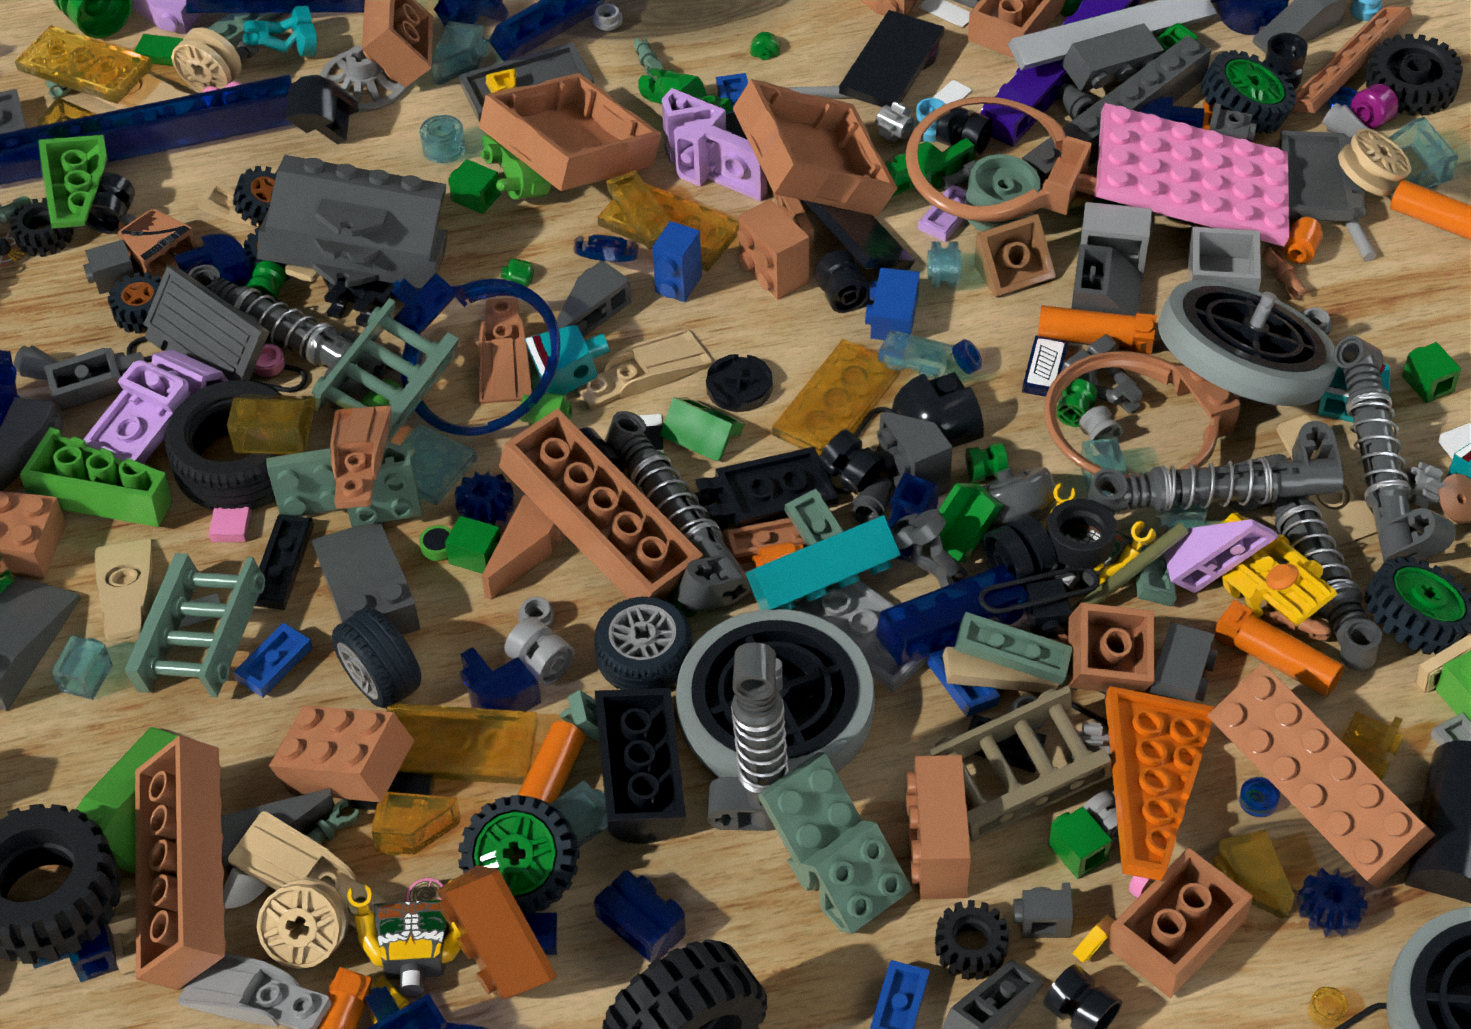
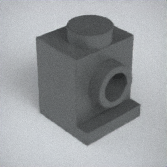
(1233, 123)
(1044, 912)

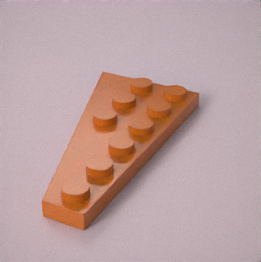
(1154, 766)

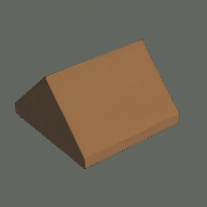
(1013, 255)

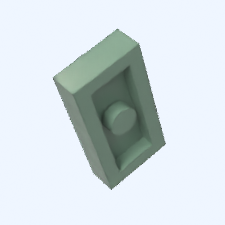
(812, 518)

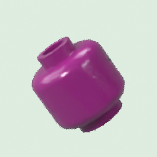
(1376, 104)

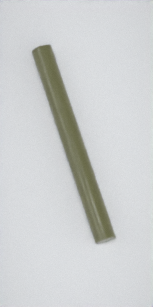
(1135, 566)

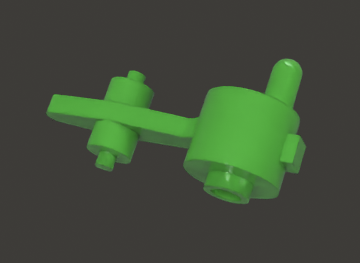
(519, 178)

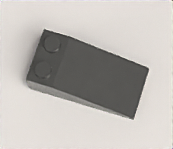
(366, 574)
(29, 623)

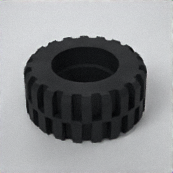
(77, 907)
(691, 989)

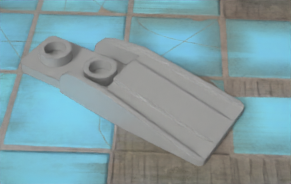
(254, 993)

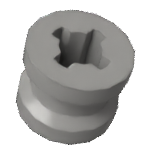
(1099, 424)

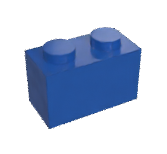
(677, 261)
(894, 302)

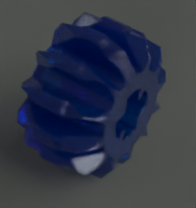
(485, 498)
(1332, 902)

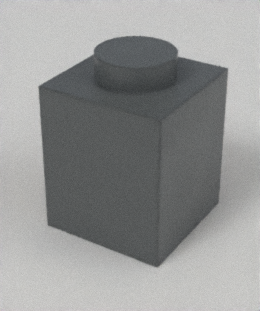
(108, 265)

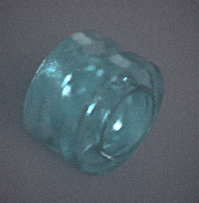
(442, 139)
(944, 264)

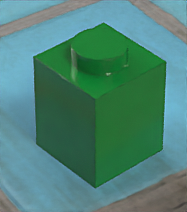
(474, 186)
(1431, 372)
(471, 544)
(1079, 842)

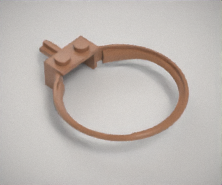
(1058, 190)
(1217, 402)

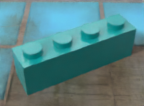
(823, 564)

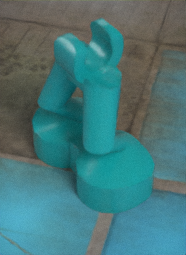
(300, 24)

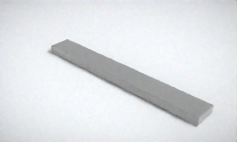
(1158, 16)

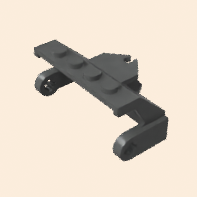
(353, 223)

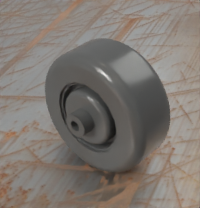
(1021, 492)

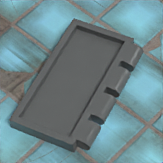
(529, 69)
(1317, 180)
(203, 326)

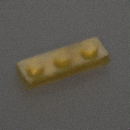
(639, 206)

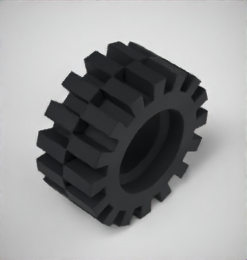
(37, 240)
(971, 960)

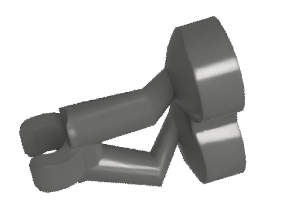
(1127, 391)
(923, 529)

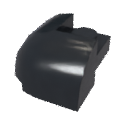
(320, 106)
(945, 404)

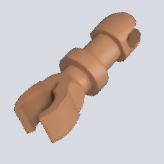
(1284, 272)
(1317, 628)

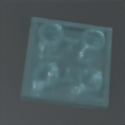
(916, 353)
(437, 462)

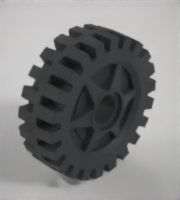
(1417, 71)

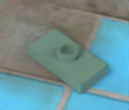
(1154, 582)

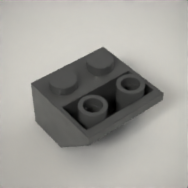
(1105, 282)
(916, 449)

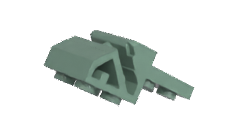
(307, 485)
(833, 845)

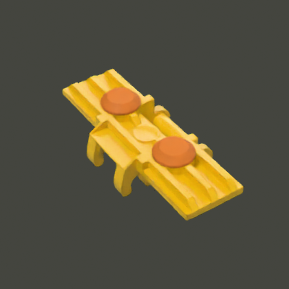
(1289, 588)

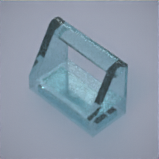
(1430, 149)

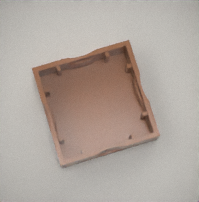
(569, 131)
(814, 148)

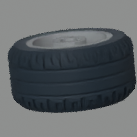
(642, 643)
(376, 657)

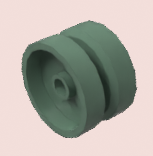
(999, 180)

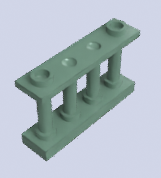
(420, 377)
(172, 606)

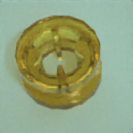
(1320, 1014)

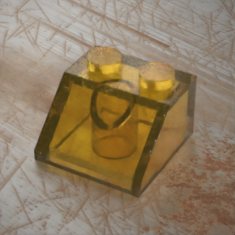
(270, 423)

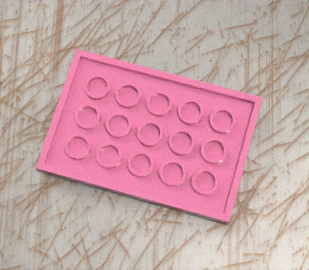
(1192, 173)

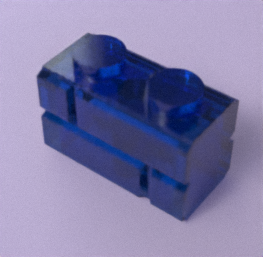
(640, 915)

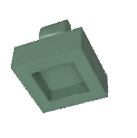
(582, 713)

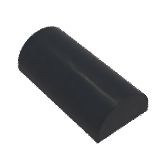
(640, 764)
(1445, 860)

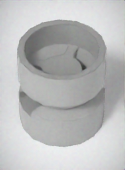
(540, 650)

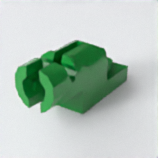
(684, 83)
(932, 163)

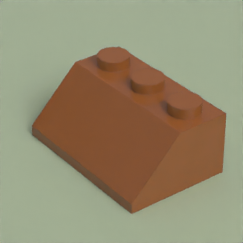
(494, 932)

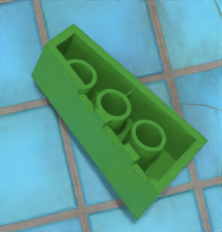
(96, 481)

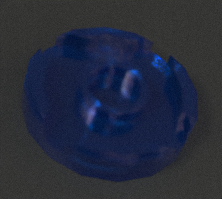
(606, 248)

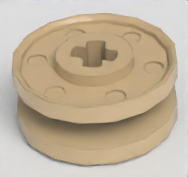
(206, 59)
(1374, 162)
(281, 930)

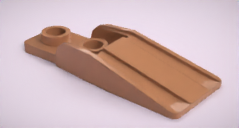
(503, 354)
(357, 453)

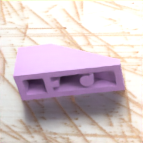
(167, 14)
(1213, 551)

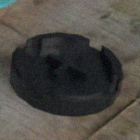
(739, 383)

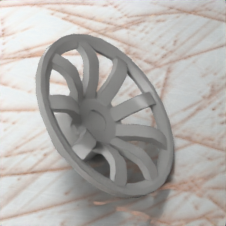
(361, 71)

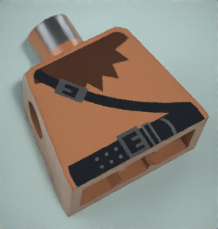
(154, 240)

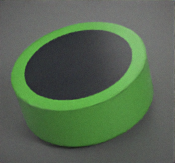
(433, 542)

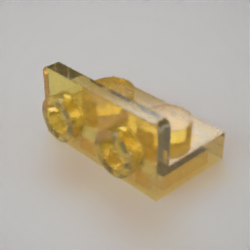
(1373, 741)

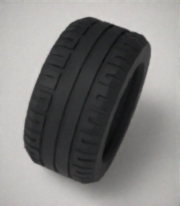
(193, 428)

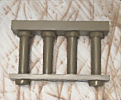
(1051, 785)

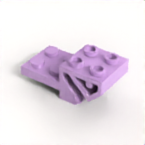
(704, 149)
(149, 397)

